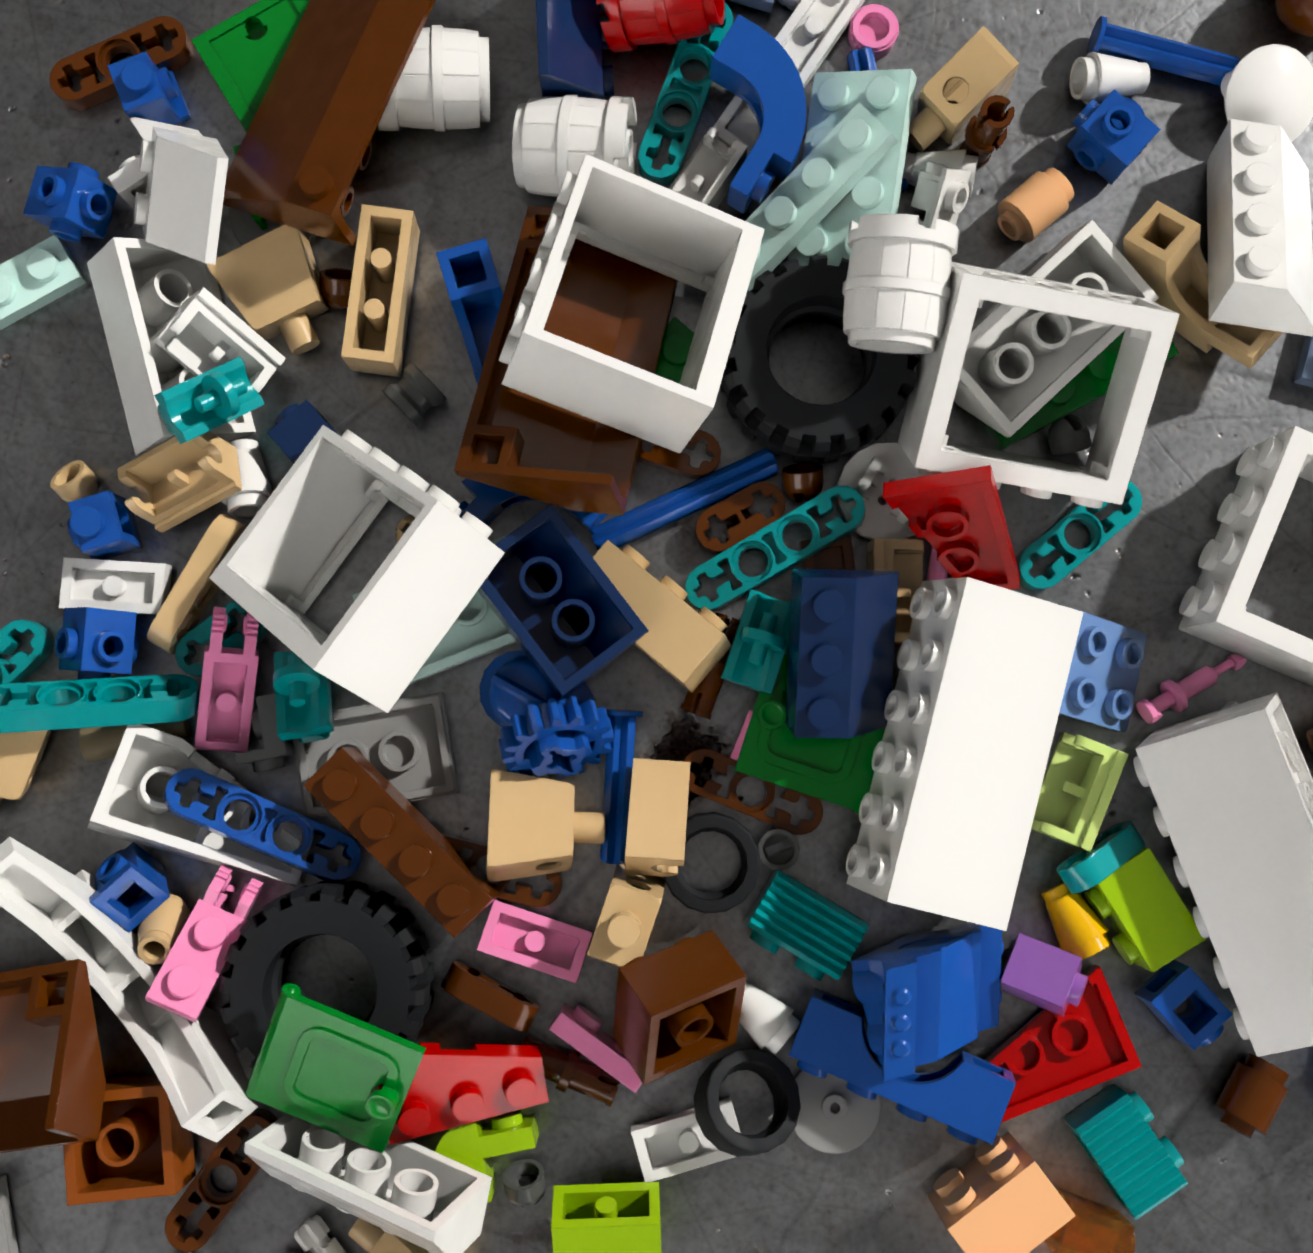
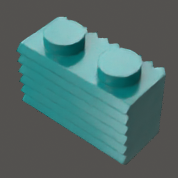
(805, 925)
(1126, 1150)

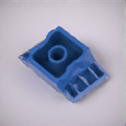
(929, 994)

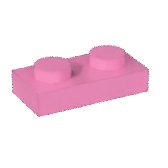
(535, 941)
(582, 1031)

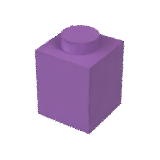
(1044, 975)

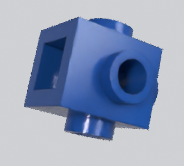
(1111, 135)
(71, 201)
(97, 642)

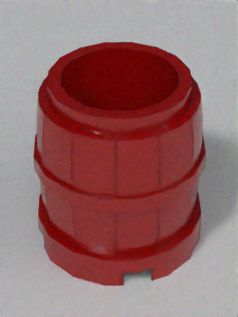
(658, 21)

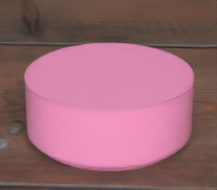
(873, 28)

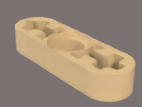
(193, 587)

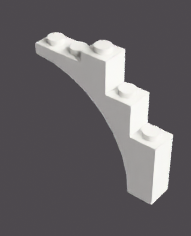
(188, 1057)

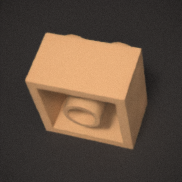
(999, 1201)

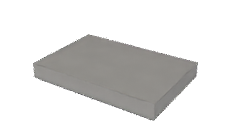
(405, 745)

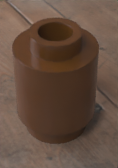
(1252, 1096)

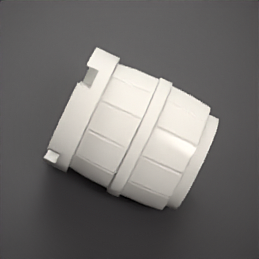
(442, 83)
(558, 131)
(898, 283)

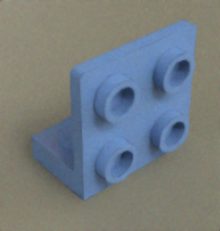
(1103, 673)

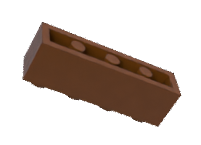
(402, 840)

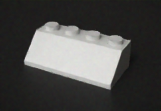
(1259, 231)
(136, 296)
(1028, 355)
(400, 1190)

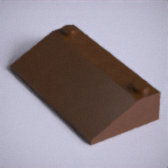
(323, 112)
(543, 448)
(49, 1058)

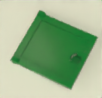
(248, 50)
(819, 767)
(326, 1066)

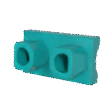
(208, 400)
(759, 643)
(301, 700)

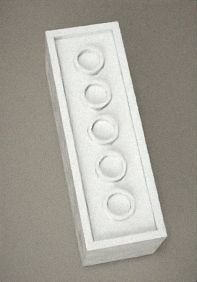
(963, 750)
(1242, 833)

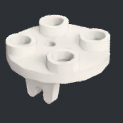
(866, 474)

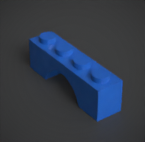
(473, 295)
(963, 1094)

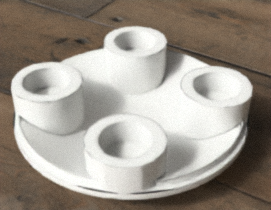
(1271, 88)

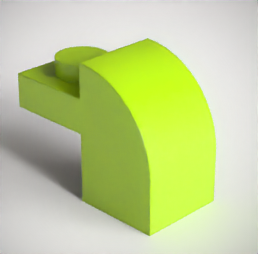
(479, 1141)

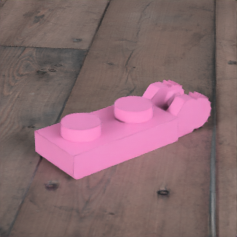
(227, 688)
(201, 949)

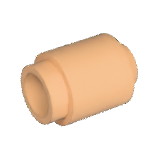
(1035, 205)

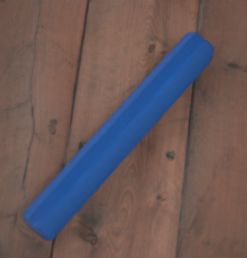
(686, 500)

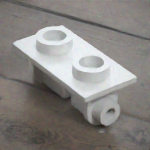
(941, 193)

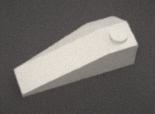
(136, 811)

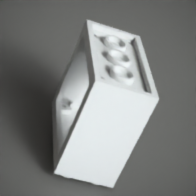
(662, 234)
(1123, 413)
(310, 531)
(1232, 561)

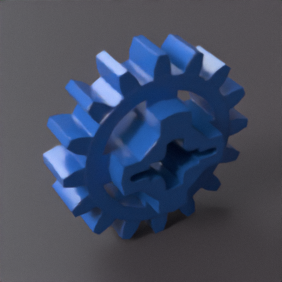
(556, 738)

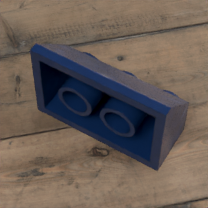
(571, 49)
(559, 603)
(840, 651)

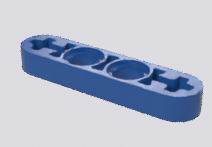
(266, 818)

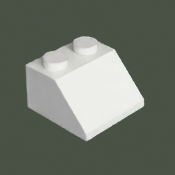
(182, 193)

